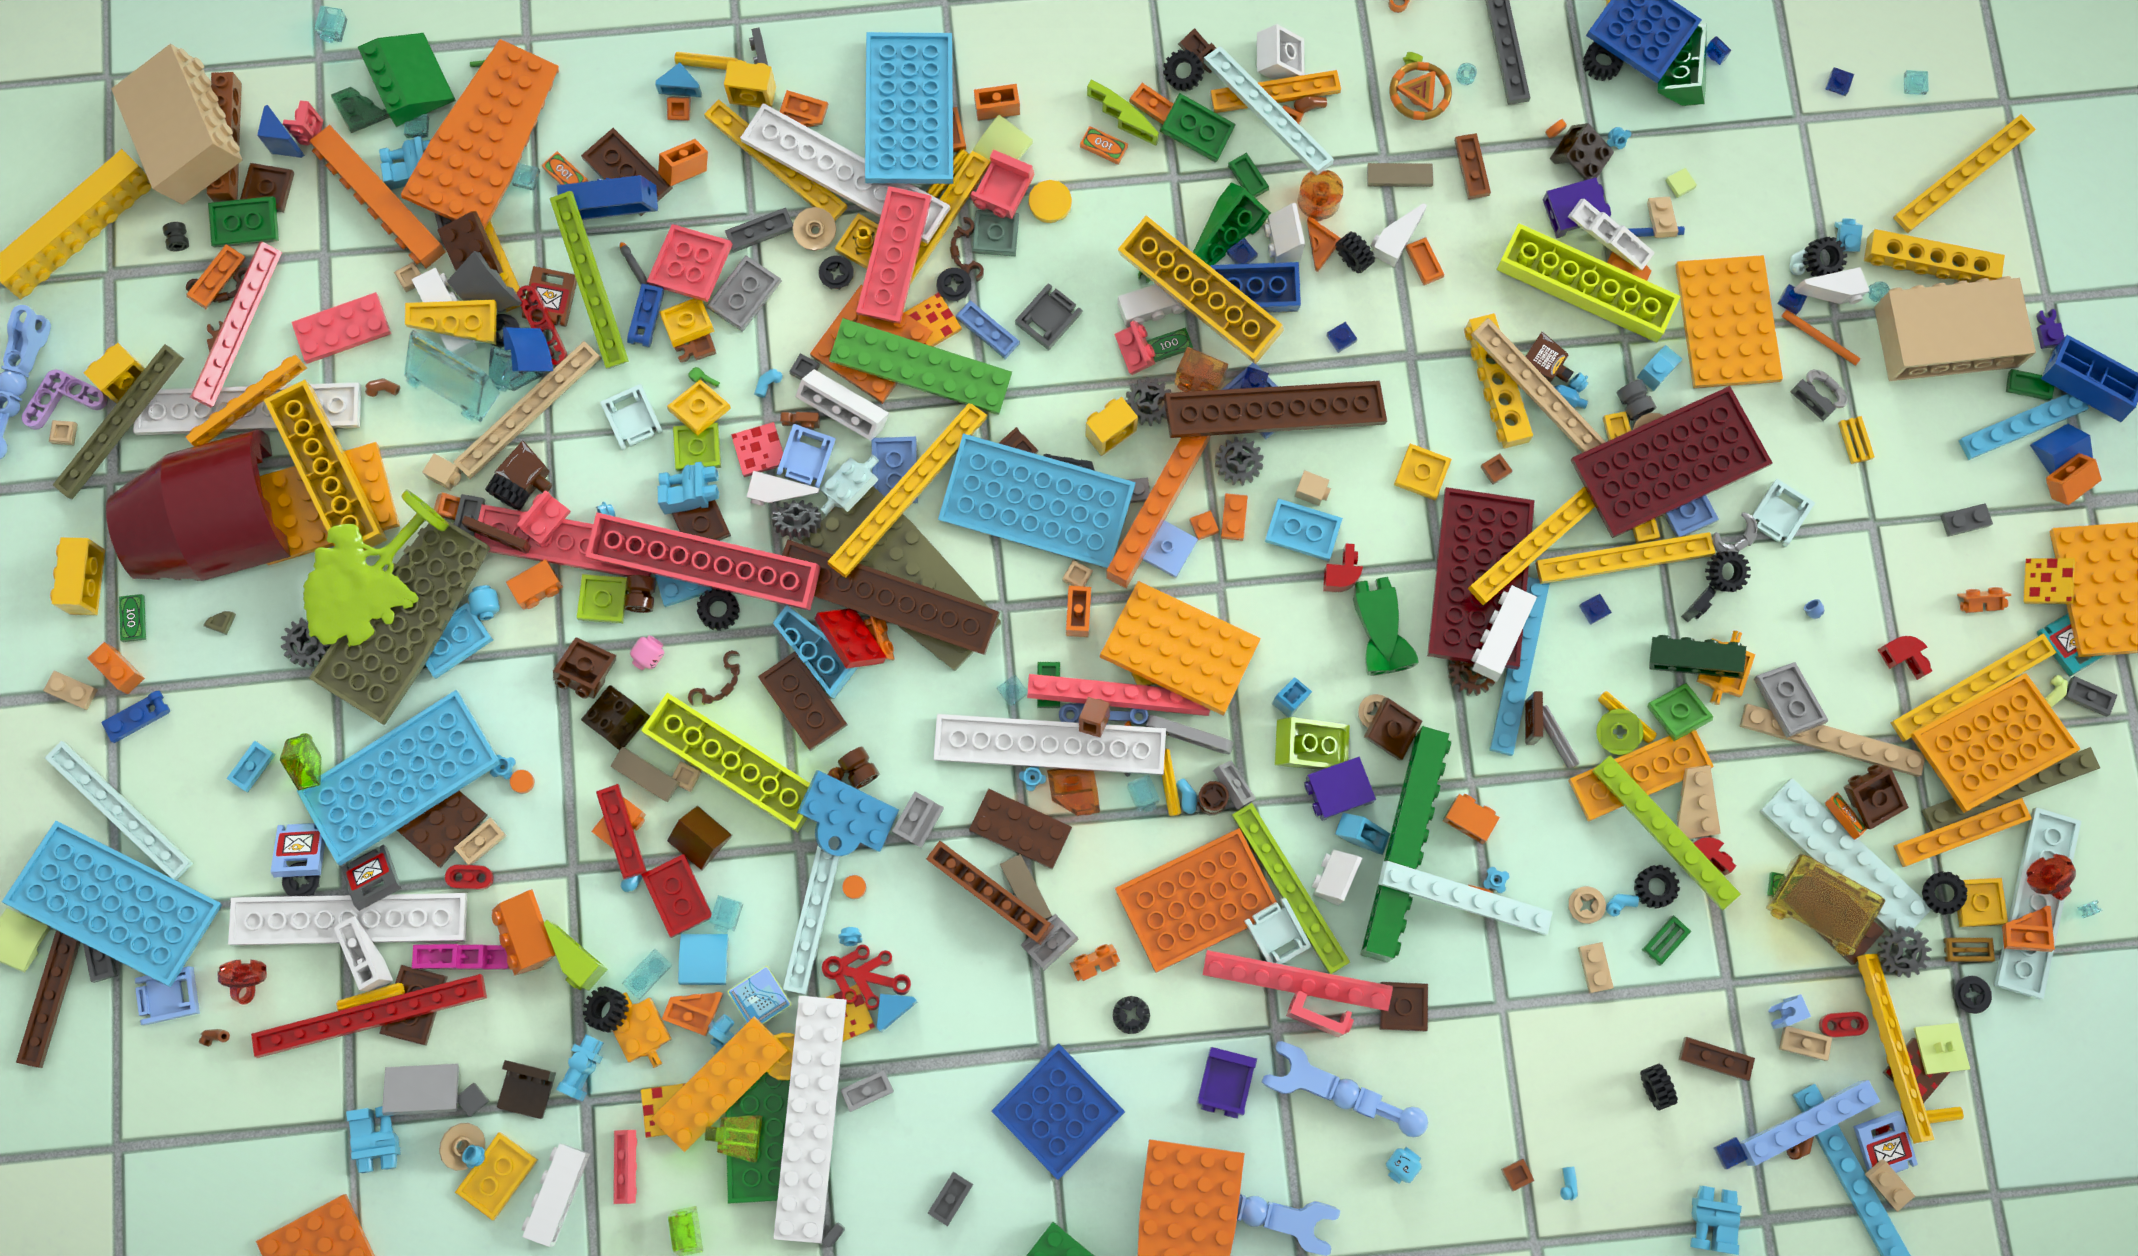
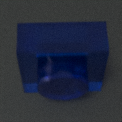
(1718, 50)
(1839, 81)
(1242, 252)
(1791, 300)
(1341, 337)
(1254, 378)
(1595, 609)
(1730, 1153)

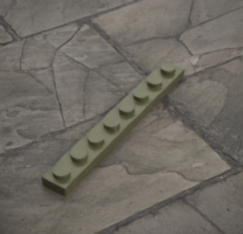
(118, 421)
(2067, 769)

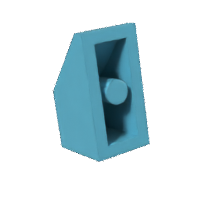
(1659, 367)
(1362, 833)

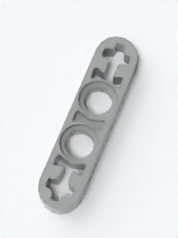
(1191, 735)

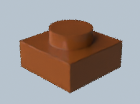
(1496, 469)
(1517, 1174)

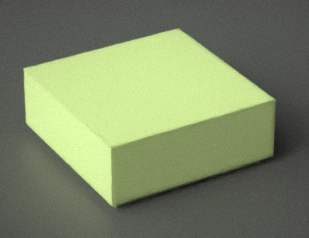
(1681, 182)

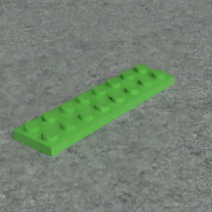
(920, 366)

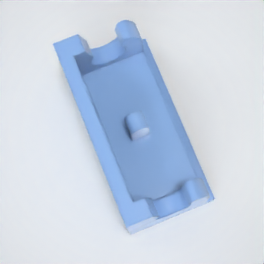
(1792, 1011)

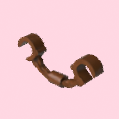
(959, 232)
(225, 296)
(727, 689)

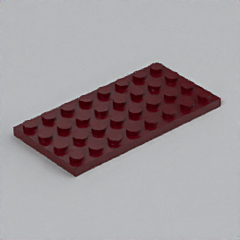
(1671, 461)
(1473, 537)

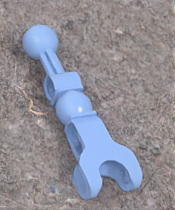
(24, 345)
(1343, 1092)
(1289, 1220)

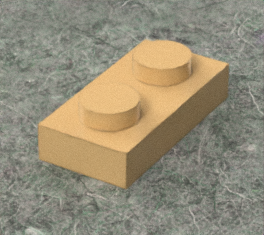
(1662, 217)
(70, 690)
(480, 841)
(1595, 967)
(1805, 1043)
(1889, 1185)

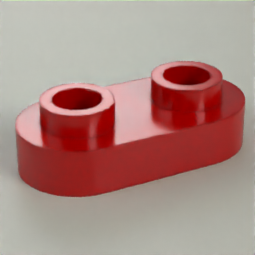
(470, 877)
(1842, 1024)

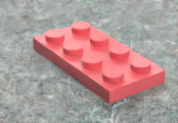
(341, 328)

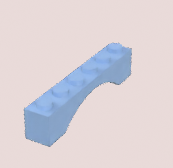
(1809, 1123)

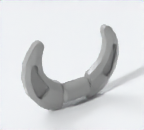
(1841, 395)
(1749, 536)

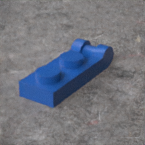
(645, 314)
(135, 717)

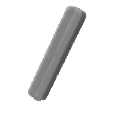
(1559, 739)

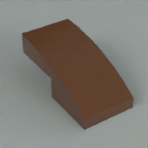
(1197, 44)

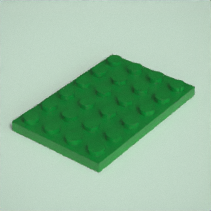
(760, 1179)

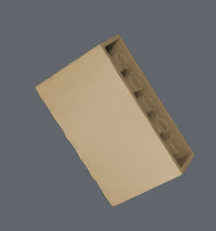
(176, 124)
(1954, 328)

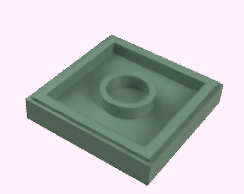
(995, 234)

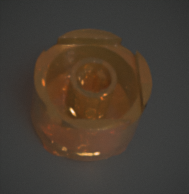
(1310, 195)

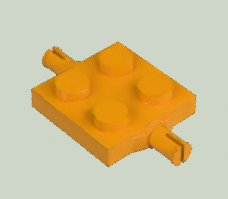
(1724, 684)
(642, 1031)

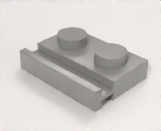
(918, 819)
(1053, 946)

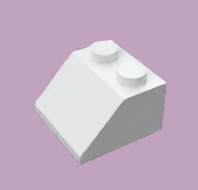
(1279, 53)
(1285, 235)
(1336, 876)

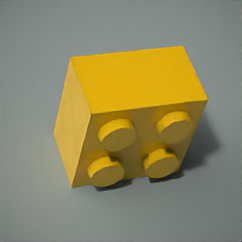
(749, 84)
(114, 372)
(1111, 425)

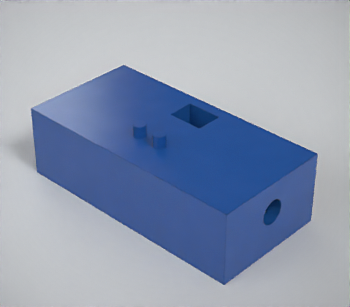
(613, 196)
(2092, 378)

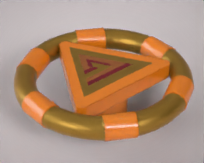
(1420, 90)

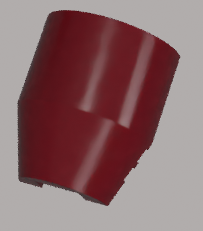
(197, 513)

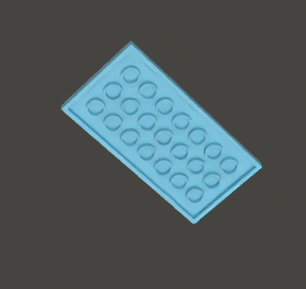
(909, 108)
(1036, 501)
(398, 777)
(112, 903)

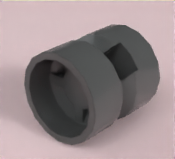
(1635, 397)

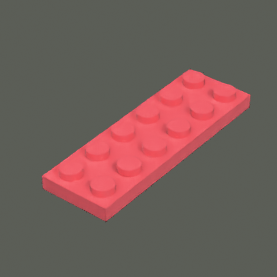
(894, 255)

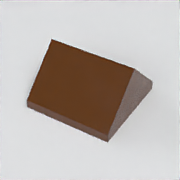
(698, 837)

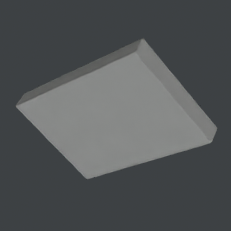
(744, 293)
(1791, 699)
(420, 1089)

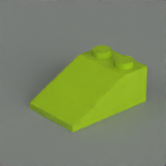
(1310, 743)
(575, 961)

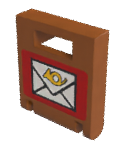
(555, 297)

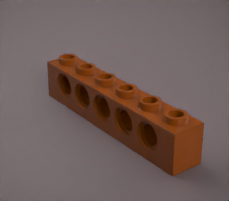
(228, 91)
(990, 892)

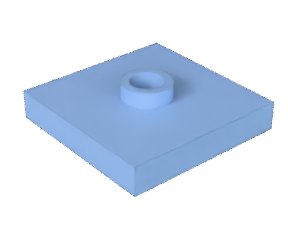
(1170, 549)

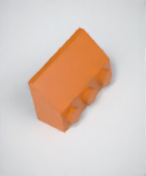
(523, 933)

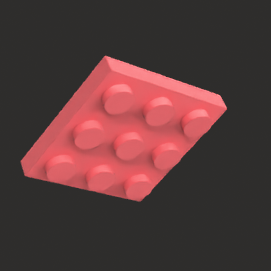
(689, 262)

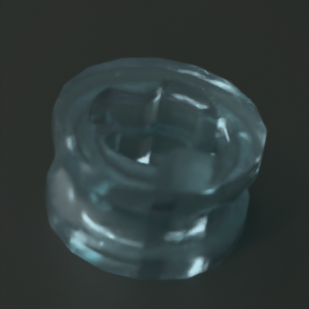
(1466, 67)
(2090, 909)

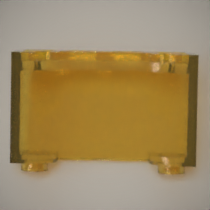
(1826, 902)

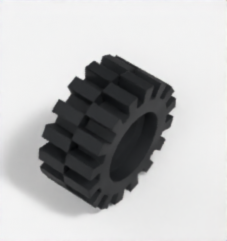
(1598, 69)
(1196, 70)
(1355, 252)
(1835, 253)
(507, 492)
(1739, 574)
(718, 622)
(1666, 876)
(1950, 879)
(615, 1013)
(1659, 1086)

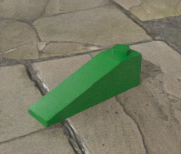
(1686, 76)
(1231, 220)

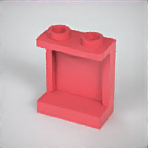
(1003, 185)
(1316, 1020)

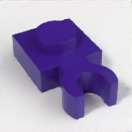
(2049, 333)

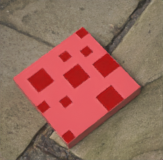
(758, 449)

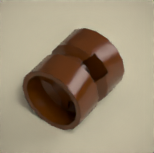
(640, 591)
(858, 767)
(1212, 798)

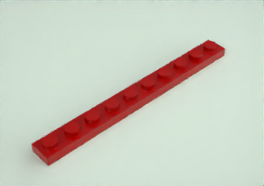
(368, 1016)

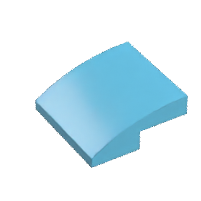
(703, 959)

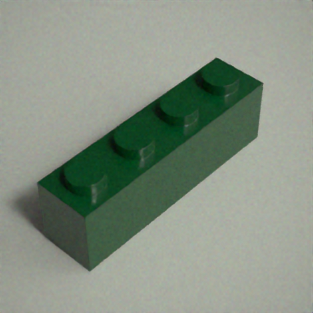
(1697, 657)

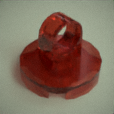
(2052, 876)
(239, 976)

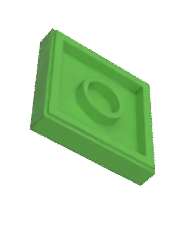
(1680, 711)

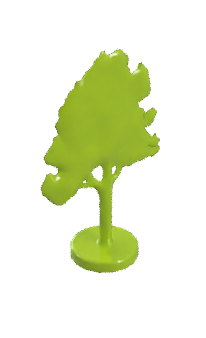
(347, 592)

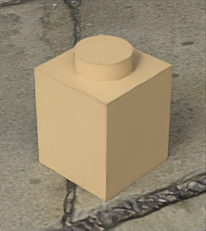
(442, 472)
(1313, 488)

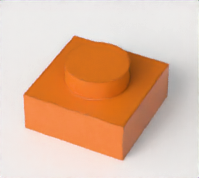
(1204, 525)

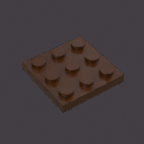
(443, 827)

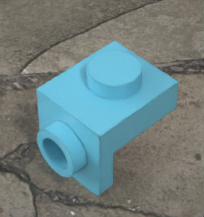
(1849, 234)

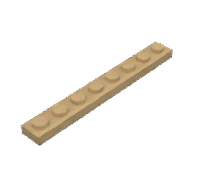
(1536, 386)
(527, 410)
(1838, 742)

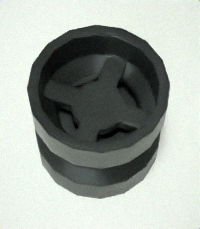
(175, 236)

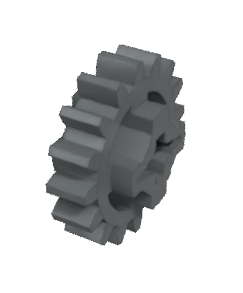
(1145, 392)
(1230, 462)
(796, 520)
(297, 637)
(1895, 955)

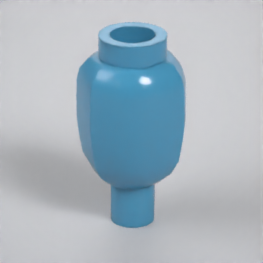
(1571, 396)

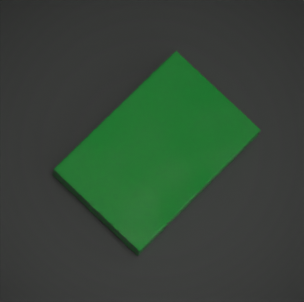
(1197, 127)
(243, 221)

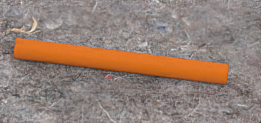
(1822, 338)

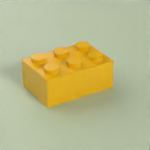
(78, 576)

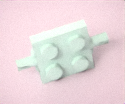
(849, 484)

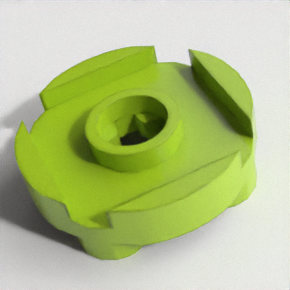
(1610, 741)

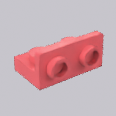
(307, 123)
(1134, 348)
(542, 518)

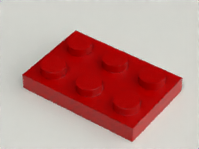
(850, 638)
(677, 895)

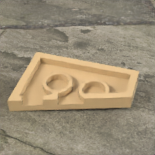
(1698, 804)

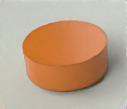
(1556, 128)
(522, 781)
(854, 887)

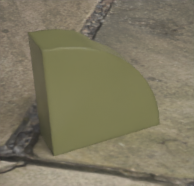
(220, 622)

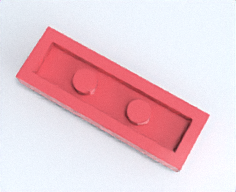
(625, 1166)

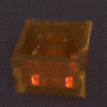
(1200, 372)

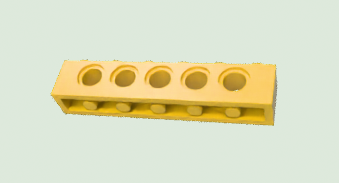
(1879, 241)
(1508, 390)

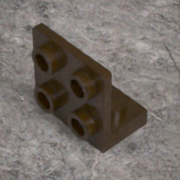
(1583, 151)
(615, 717)
(525, 1089)

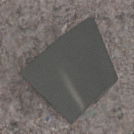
(478, 282)

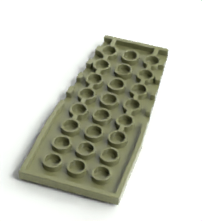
(902, 553)
(386, 664)

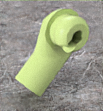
(2059, 691)

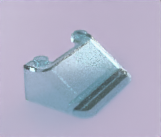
(449, 376)

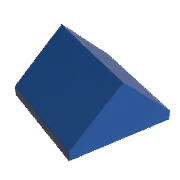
(276, 136)
(2062, 446)

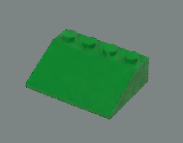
(406, 76)

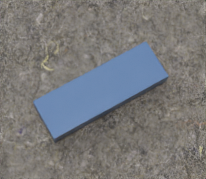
(987, 329)

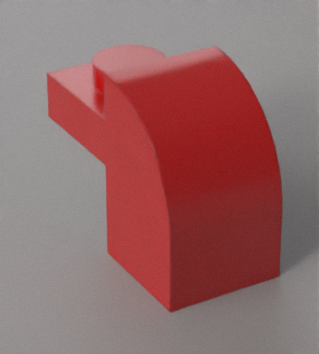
(1343, 577)
(1908, 650)
(1721, 860)

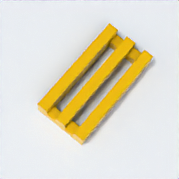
(1864, 438)

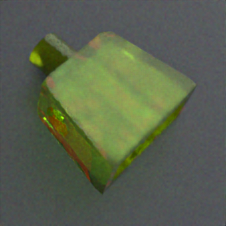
(302, 754)
(737, 1136)
(685, 1231)

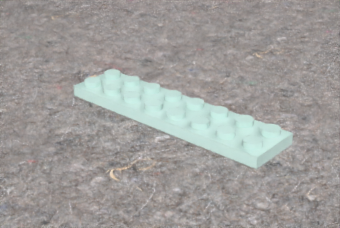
(2047, 835)
(1827, 841)

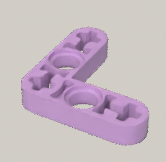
(62, 388)

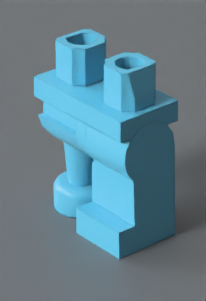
(398, 174)
(692, 493)
(580, 1067)
(368, 1144)
(1722, 1216)

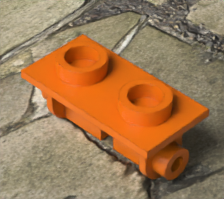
(1993, 598)
(879, 631)
(1085, 964)

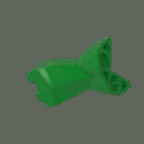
(1380, 618)

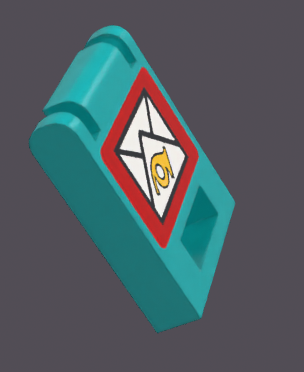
(2062, 639)

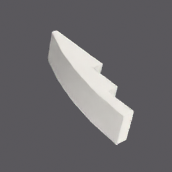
(1611, 235)

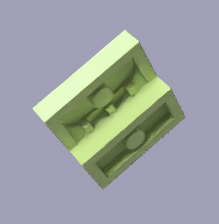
(1003, 138)
(20, 939)

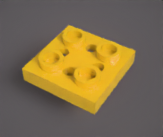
(862, 231)

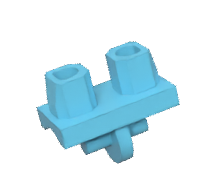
(720, 1030)

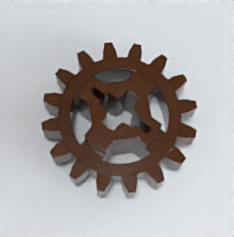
(1463, 669)

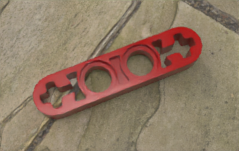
(544, 324)

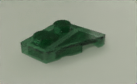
(357, 110)

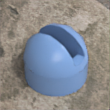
(1814, 609)

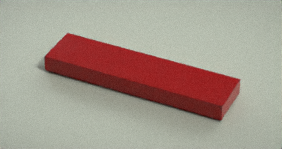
(621, 831)

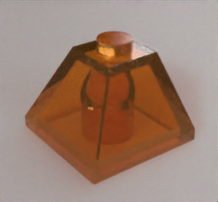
(1074, 790)

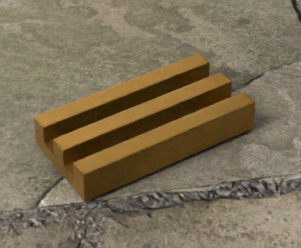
(1949, 950)

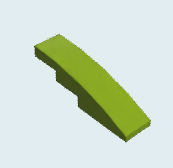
(1128, 117)

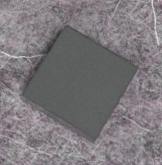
(803, 366)
(472, 1099)
(833, 1235)

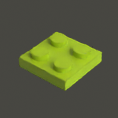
(693, 448)
(602, 599)

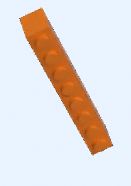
(377, 196)
(1155, 509)

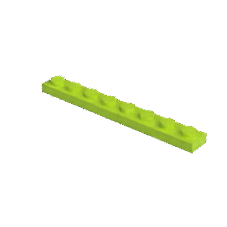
(589, 279)
(1666, 833)
(1291, 888)

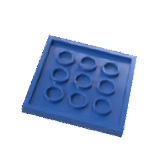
(1644, 33)
(1058, 1111)

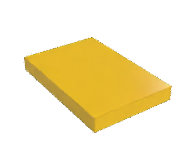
(498, 1177)

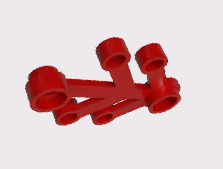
(863, 975)

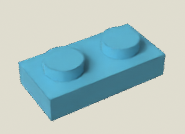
(251, 766)

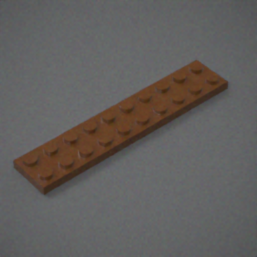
(1274, 409)
(901, 601)

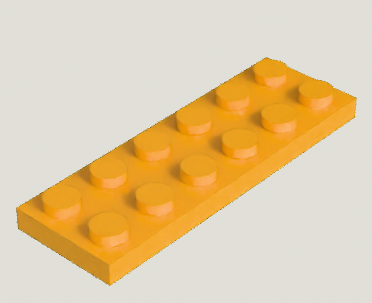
(1651, 767)
(719, 1083)

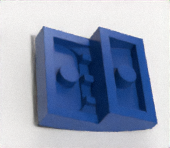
(527, 349)

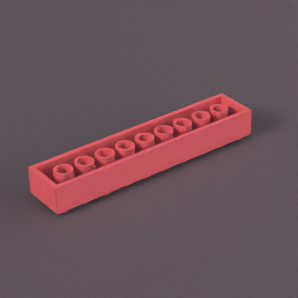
(703, 561)

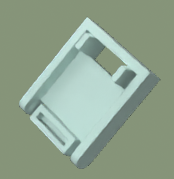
(633, 421)
(1779, 518)
(1275, 928)

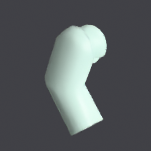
(1796, 263)

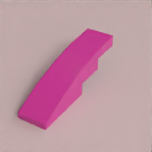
(459, 957)

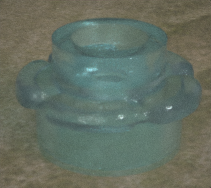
(1879, 286)

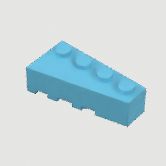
(814, 650)

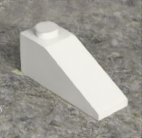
(1395, 237)
(1836, 287)
(773, 489)
(362, 956)

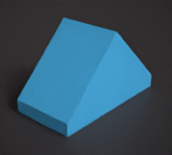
(678, 82)
(1291, 697)
(891, 1008)

